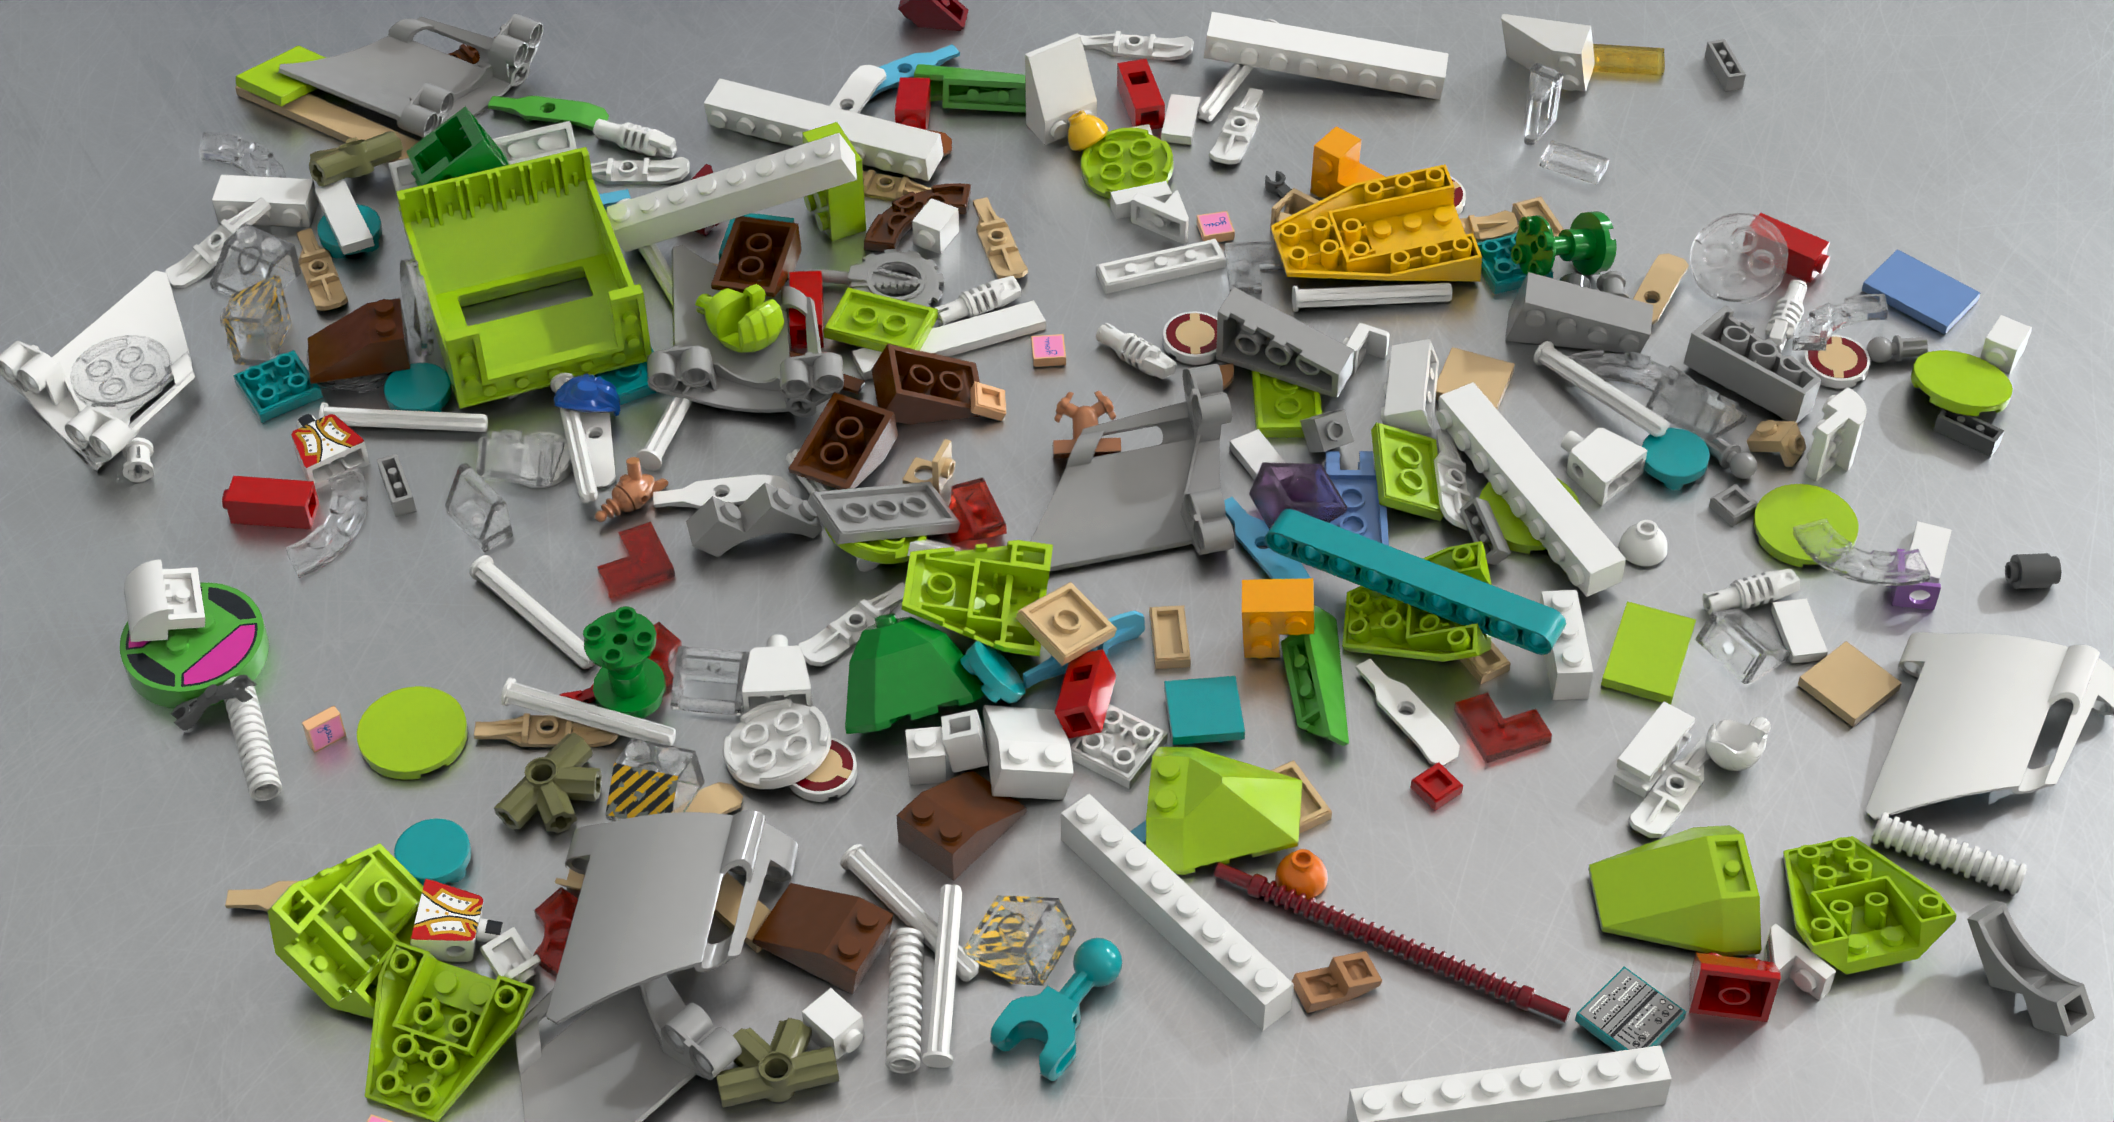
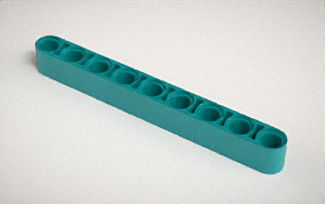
(1416, 581)

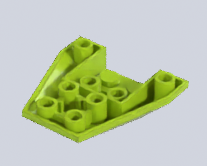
(1400, 630)
(1683, 892)
(1861, 906)
(436, 1030)

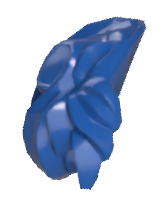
(588, 395)

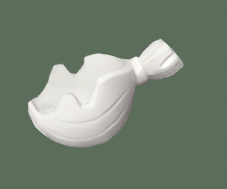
(1735, 744)

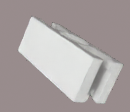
(1654, 749)

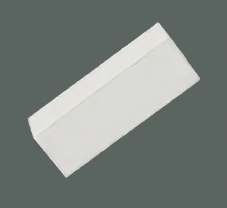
(1121, 200)

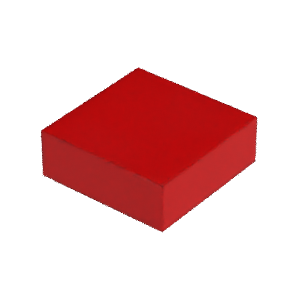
(1436, 786)

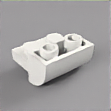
(1836, 434)
(162, 601)

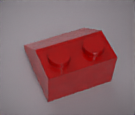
(1733, 987)

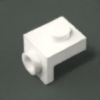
(1367, 341)
(510, 957)

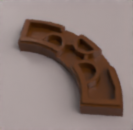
(897, 220)

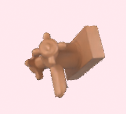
(1082, 418)

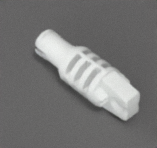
(636, 138)
(980, 300)
(1787, 314)
(1137, 351)
(1752, 591)

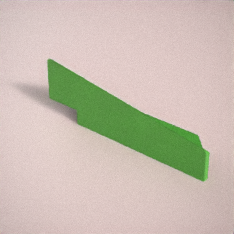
(975, 88)
(1317, 679)

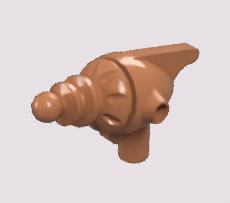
(630, 491)

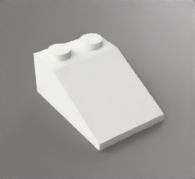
(1553, 44)
(1057, 87)
(1027, 753)

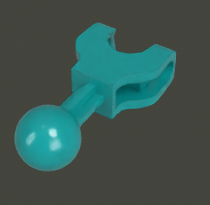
(1055, 1014)

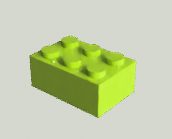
(840, 208)

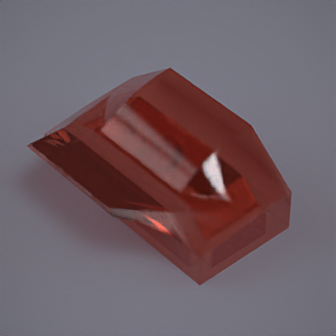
(976, 511)

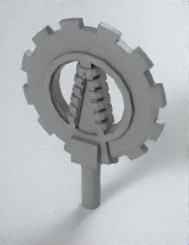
(877, 277)

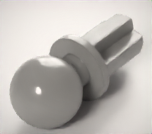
(1881, 349)
(1729, 455)

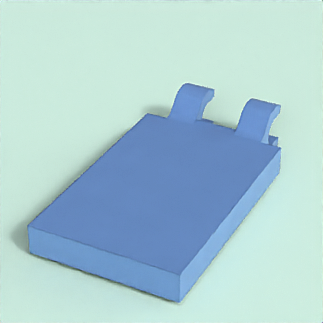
(1360, 495)

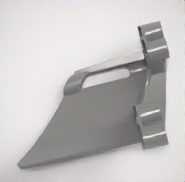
(422, 83)
(731, 380)
(1148, 494)
(654, 898)
(619, 1056)

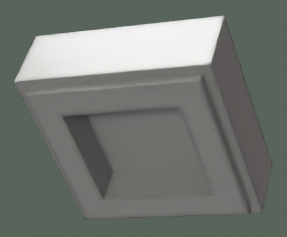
(1733, 505)

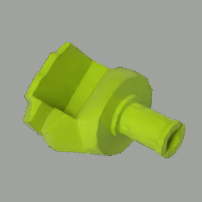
(742, 319)

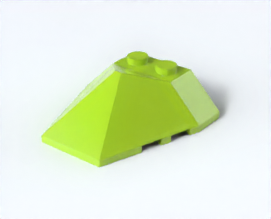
(980, 590)
(1217, 809)
(343, 924)

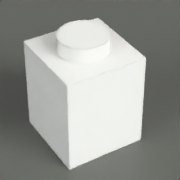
(935, 226)
(2005, 343)
(964, 741)
(925, 755)
(834, 1023)

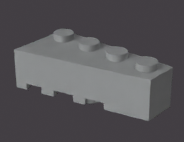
(1577, 317)
(1280, 345)
(1751, 366)

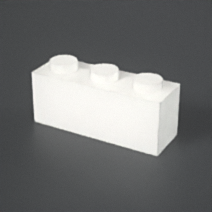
(291, 199)
(1411, 387)
(1569, 661)

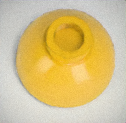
(1085, 130)

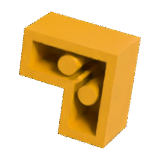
(1337, 163)
(1274, 610)

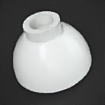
(1643, 544)

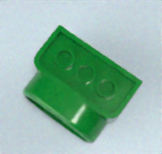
(455, 150)

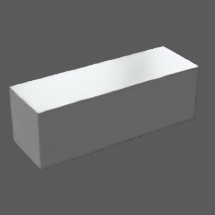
(1725, 65)
(396, 485)
(1485, 528)

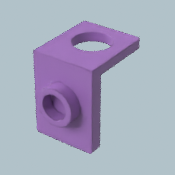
(1901, 594)

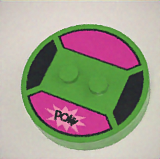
(195, 658)

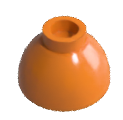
(1302, 872)

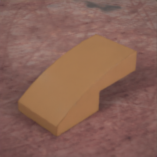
(1340, 982)

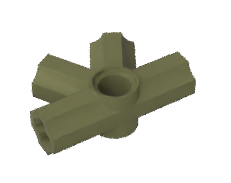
(354, 158)
(551, 785)
(782, 1057)

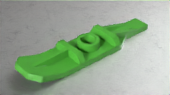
(559, 110)

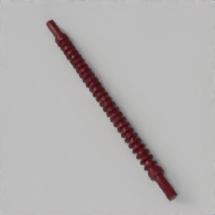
(1522, 996)

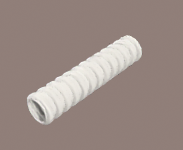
(253, 746)
(1949, 853)
(905, 1000)

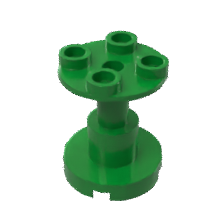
(1585, 244)
(627, 679)

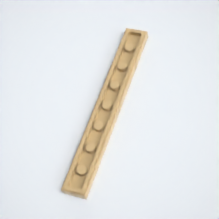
(329, 119)

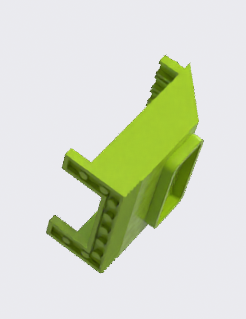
(513, 235)

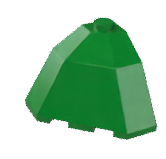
(904, 671)

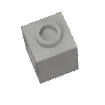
(1326, 431)

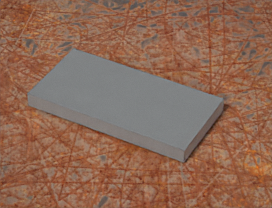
(883, 512)

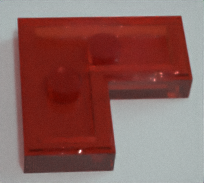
(644, 563)
(1500, 736)

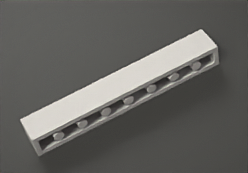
(1326, 55)
(785, 117)
(733, 192)
(1530, 490)
(1177, 912)
(1522, 1091)

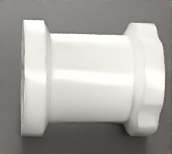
(146, 468)

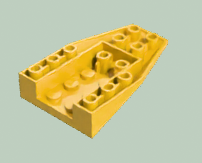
(1382, 231)

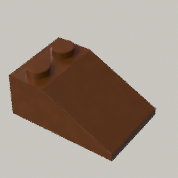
(758, 254)
(361, 343)
(923, 385)
(846, 443)
(956, 822)
(826, 933)

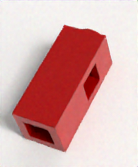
(1140, 94)
(913, 102)
(1805, 251)
(811, 285)
(271, 502)
(1085, 694)

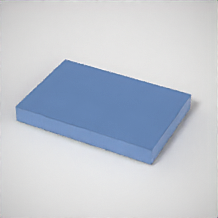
(1921, 291)

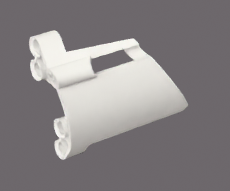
(46, 382)
(1981, 715)

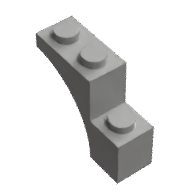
(767, 511)
(2010, 964)

